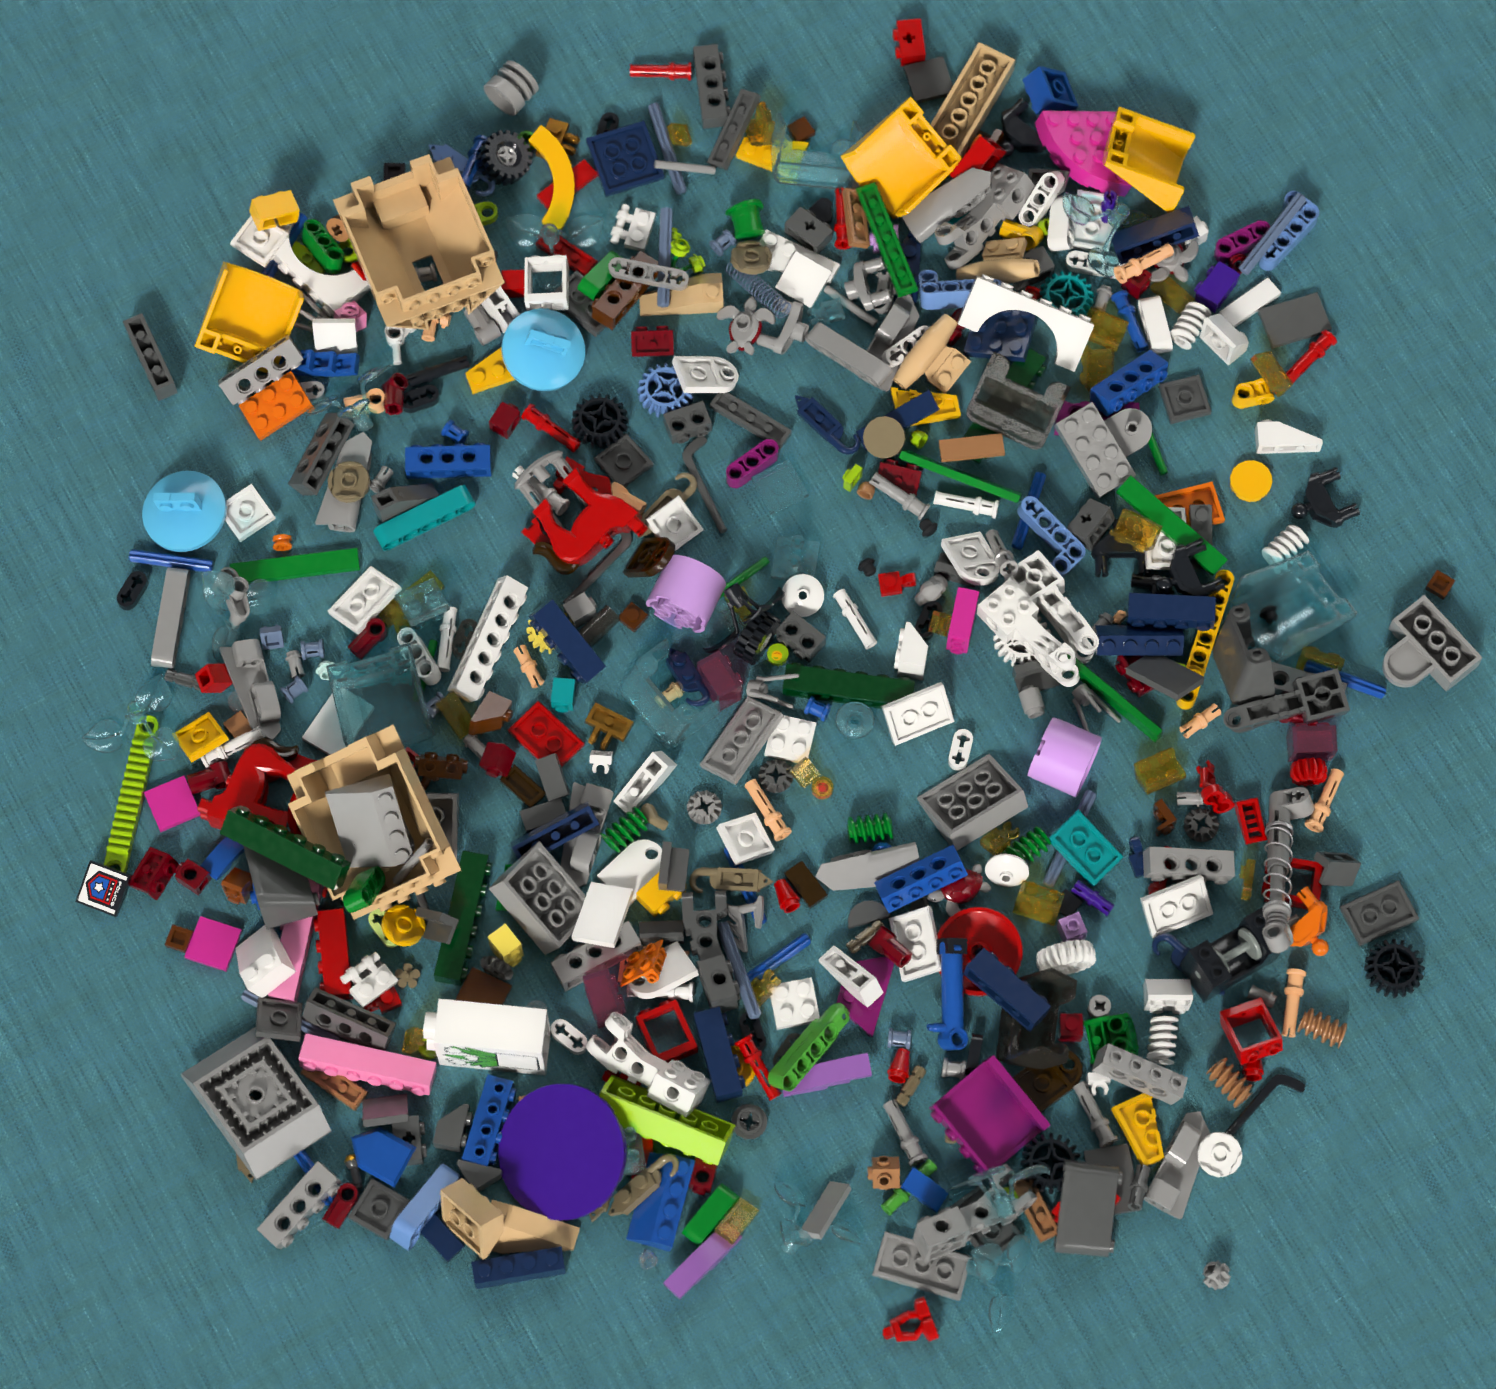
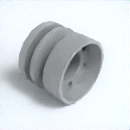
(511, 88)

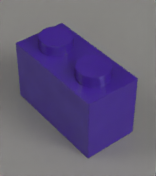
(1217, 286)

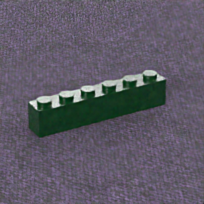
(1022, 373)
(845, 686)
(285, 847)
(466, 908)

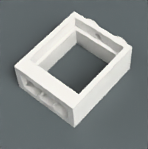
(551, 301)

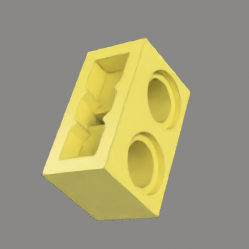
(506, 945)

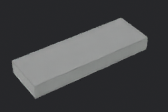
(826, 1209)

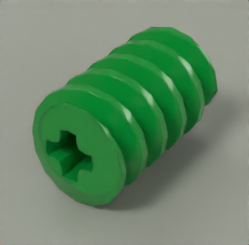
(869, 828)
(625, 829)
(1029, 845)

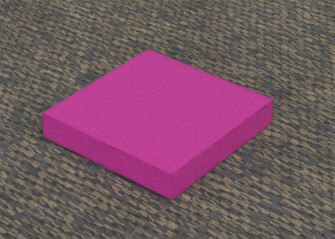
(172, 803)
(213, 943)

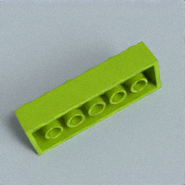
(694, 1135)

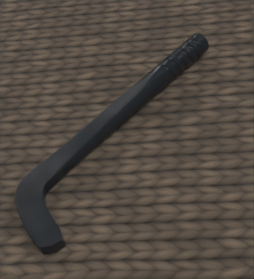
(1279, 1079)

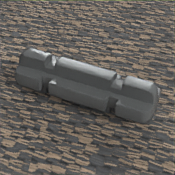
(181, 679)

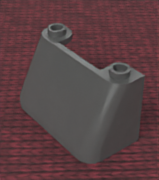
(1243, 671)
(280, 892)
(1087, 1208)

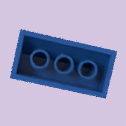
(658, 1216)

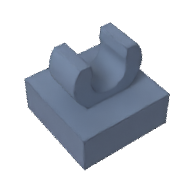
(271, 637)

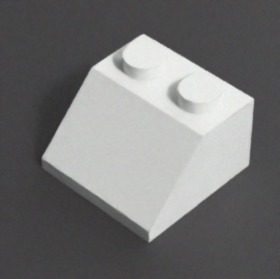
(1223, 338)

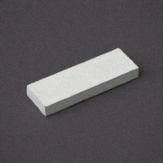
(1251, 302)

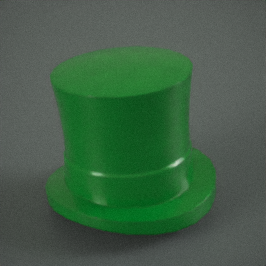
(747, 219)

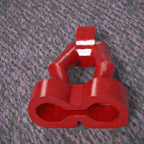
(1213, 793)
(926, 1326)

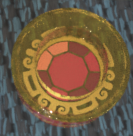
(822, 787)

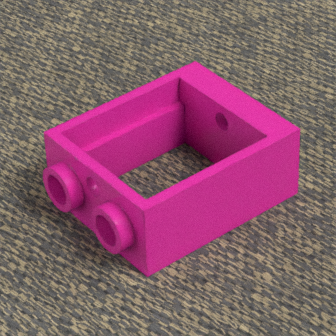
(962, 620)

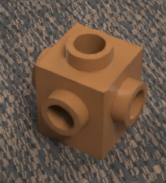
(884, 1172)

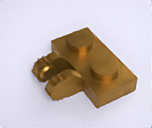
(559, 131)
(608, 722)

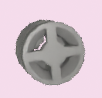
(1097, 1010)

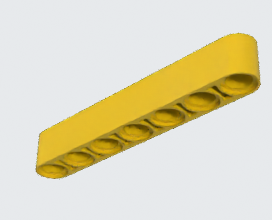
(1204, 648)

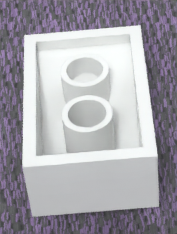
(263, 962)

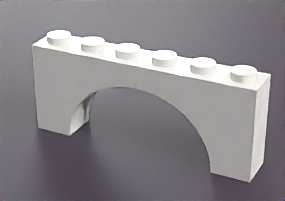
(327, 290)
(990, 298)

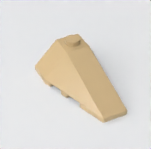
(702, 295)
(530, 1231)

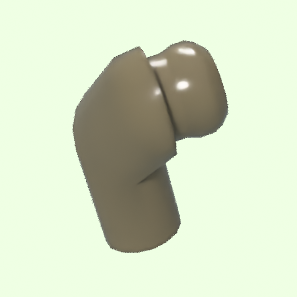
(652, 816)

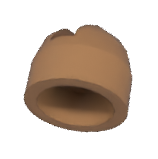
(866, 490)

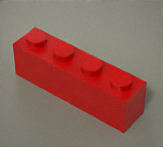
(334, 952)

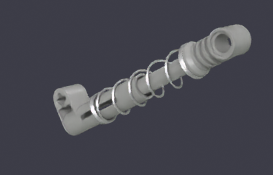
(1279, 831)

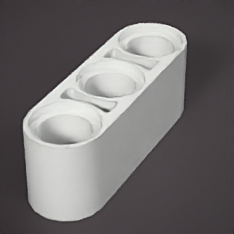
(1033, 203)
(1061, 228)
(1155, 324)
(425, 661)

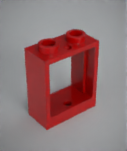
(982, 155)
(1315, 885)
(1246, 1013)
(678, 1052)

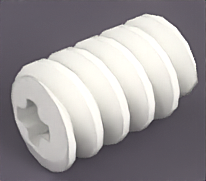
(1189, 324)
(1285, 544)
(1161, 1038)

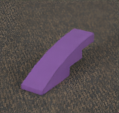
(833, 1073)
(698, 1264)

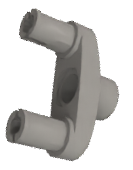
(859, 286)
(792, 330)
(238, 601)

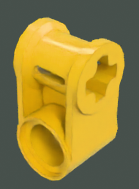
(1256, 393)

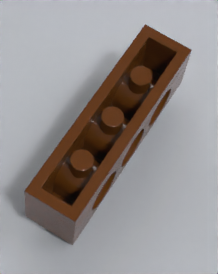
(612, 314)

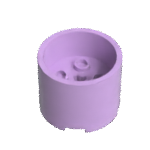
(686, 593)
(1064, 756)

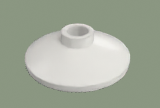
(814, 593)
(1007, 870)

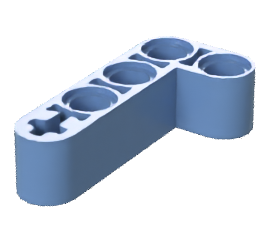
(1288, 236)
(943, 294)
(1047, 534)
(422, 1207)

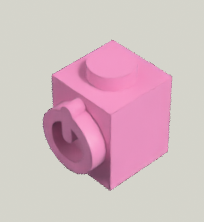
(352, 310)

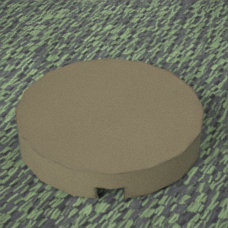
(751, 257)
(884, 437)
(349, 482)

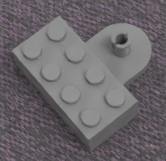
(1103, 445)
(1427, 647)

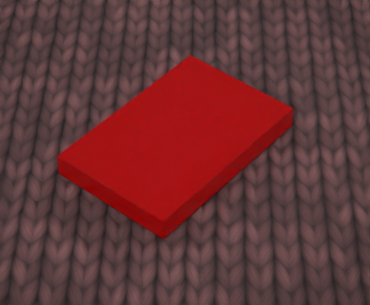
(545, 734)

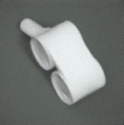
(397, 342)

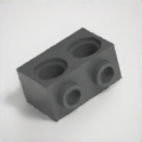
(685, 418)
(805, 633)

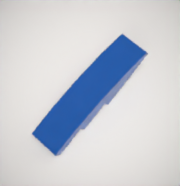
(326, 364)

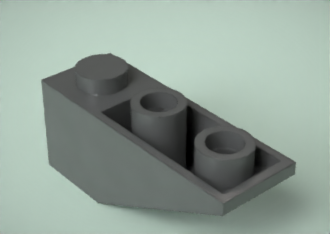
(401, 499)

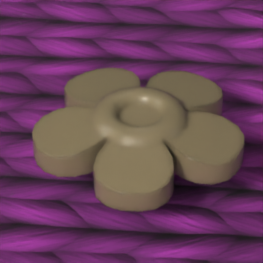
(407, 976)

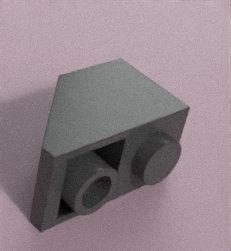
(451, 1129)

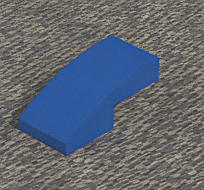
(221, 858)
(924, 1189)

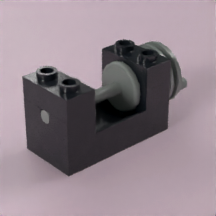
(1231, 957)

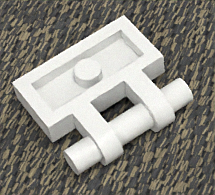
(639, 230)
(374, 984)

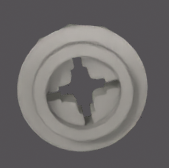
(700, 816)

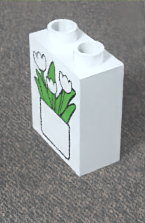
(489, 1036)

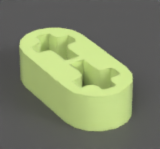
(378, 929)

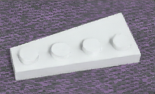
(784, 249)

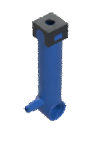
(951, 994)

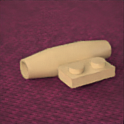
(1002, 262)
(931, 356)

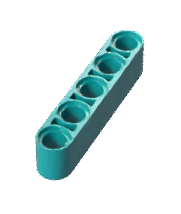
(424, 517)

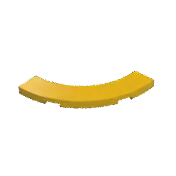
(561, 173)

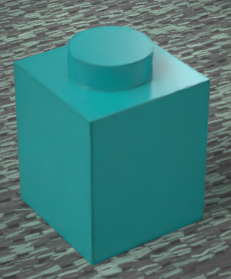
(563, 694)

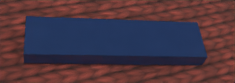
(910, 412)

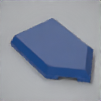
(382, 1154)

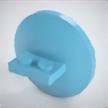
(543, 349)
(184, 511)

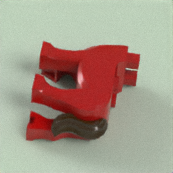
(592, 529)
(250, 782)

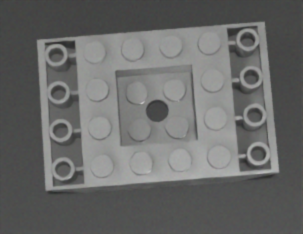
(265, 1129)

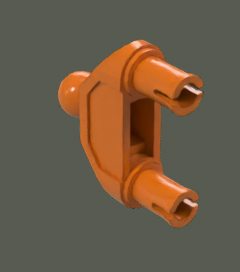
(1312, 924)

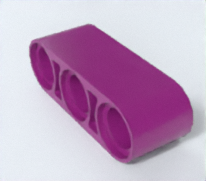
(1231, 242)
(757, 455)

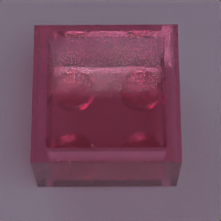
(720, 679)
(1311, 741)
(602, 995)

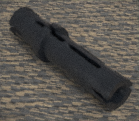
(437, 371)

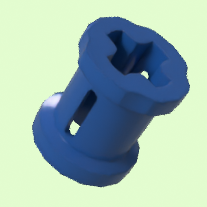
(454, 432)
(817, 708)

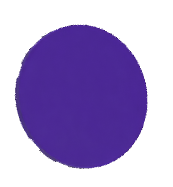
(562, 1151)

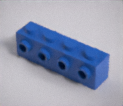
(488, 1121)

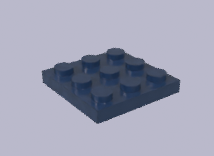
(624, 158)
(1003, 333)

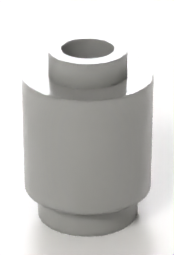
(1032, 701)

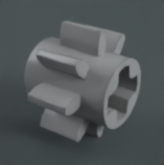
(1216, 1275)

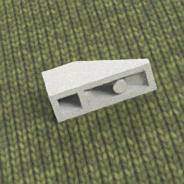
(500, 309)
(1281, 438)
(645, 781)
(852, 976)

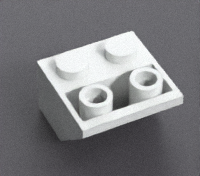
(911, 654)
(1167, 995)

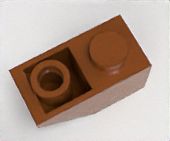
(237, 886)

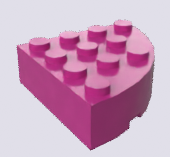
(1078, 146)

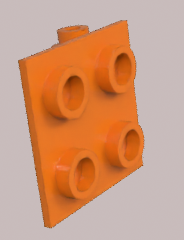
(645, 963)

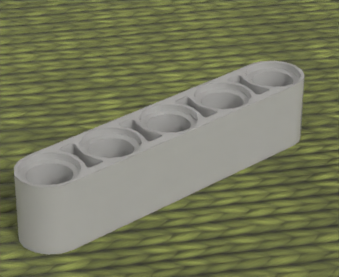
(848, 354)
(170, 618)

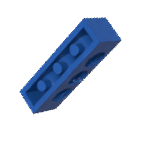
(1129, 383)
(456, 468)
(921, 878)

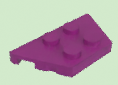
(860, 1014)

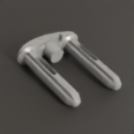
(538, 469)

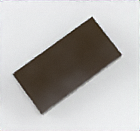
(523, 787)
(805, 884)

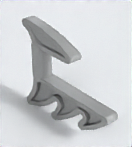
(737, 914)

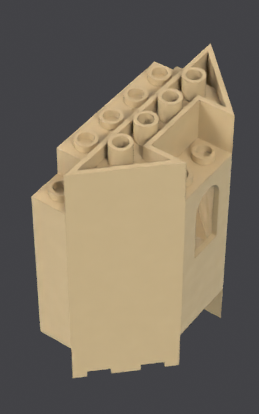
(411, 220)
(360, 761)

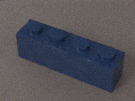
(1152, 234)
(1171, 611)
(566, 641)
(1139, 641)
(558, 830)
(1007, 989)
(718, 1054)
(518, 1267)

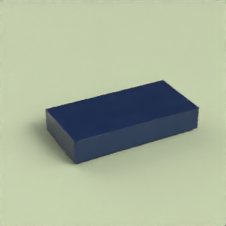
(441, 1238)

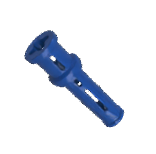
(472, 159)
(1126, 312)

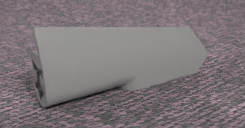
(948, 201)
(895, 326)
(338, 514)
(251, 682)
(581, 851)
(866, 867)
(1179, 1169)

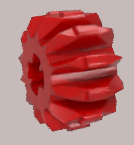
(1308, 771)

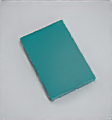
(1085, 848)

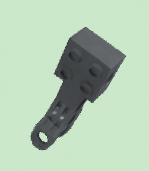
(1314, 698)
(713, 969)

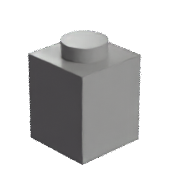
(580, 609)

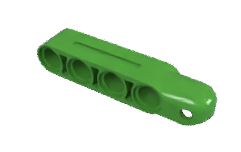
(808, 1048)

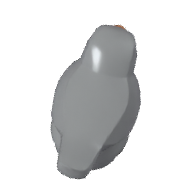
(931, 589)

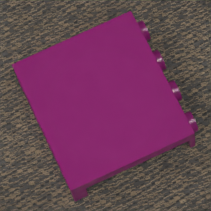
(988, 1115)

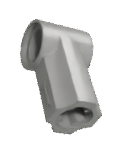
(484, 328)

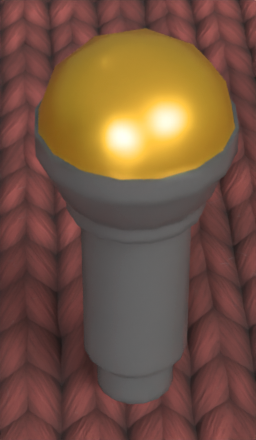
(351, 1164)

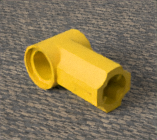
(1015, 230)

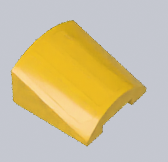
(1148, 155)
(902, 159)
(247, 314)

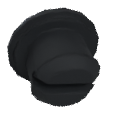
(927, 527)
(867, 567)
(1269, 614)

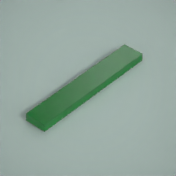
(886, 239)
(960, 476)
(1171, 524)
(299, 565)
(1118, 702)

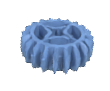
(654, 401)

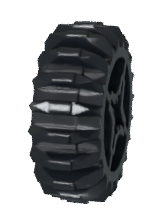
(614, 427)
(1413, 967)
(1051, 1144)

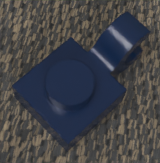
(1136, 859)

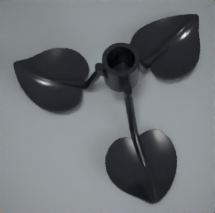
(739, 598)

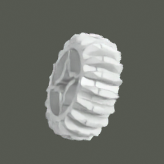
(1009, 650)
(1067, 956)

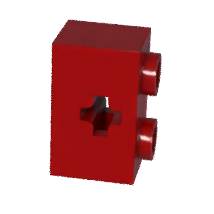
(911, 32)

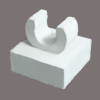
(601, 758)
(1097, 1080)

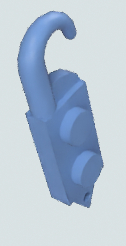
(441, 152)

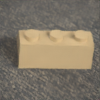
(471, 1217)

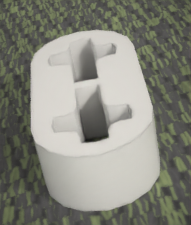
(964, 750)
(572, 1033)

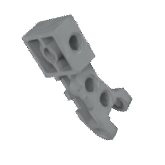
(1003, 200)
(953, 1226)

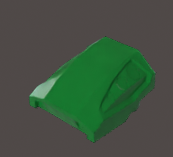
(1112, 1029)

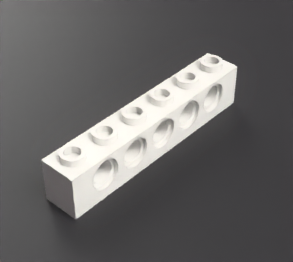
(516, 595)

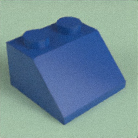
(1049, 90)

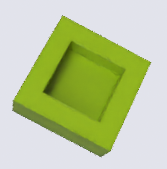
(851, 477)

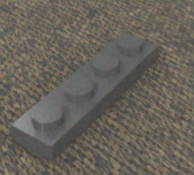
(734, 129)
(750, 418)

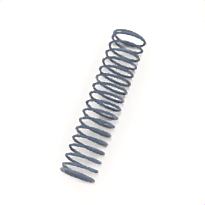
(779, 309)

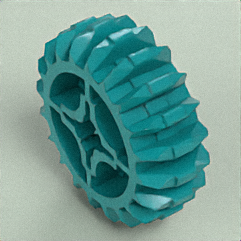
(1083, 301)

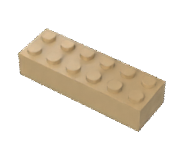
(972, 97)

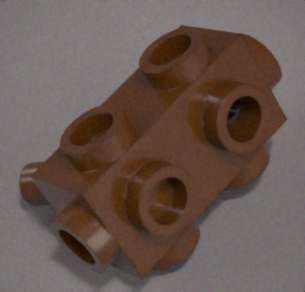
(435, 767)

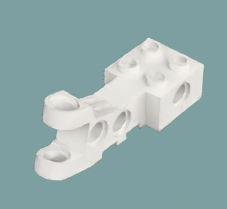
(1045, 589)
(1012, 616)
(667, 1083)

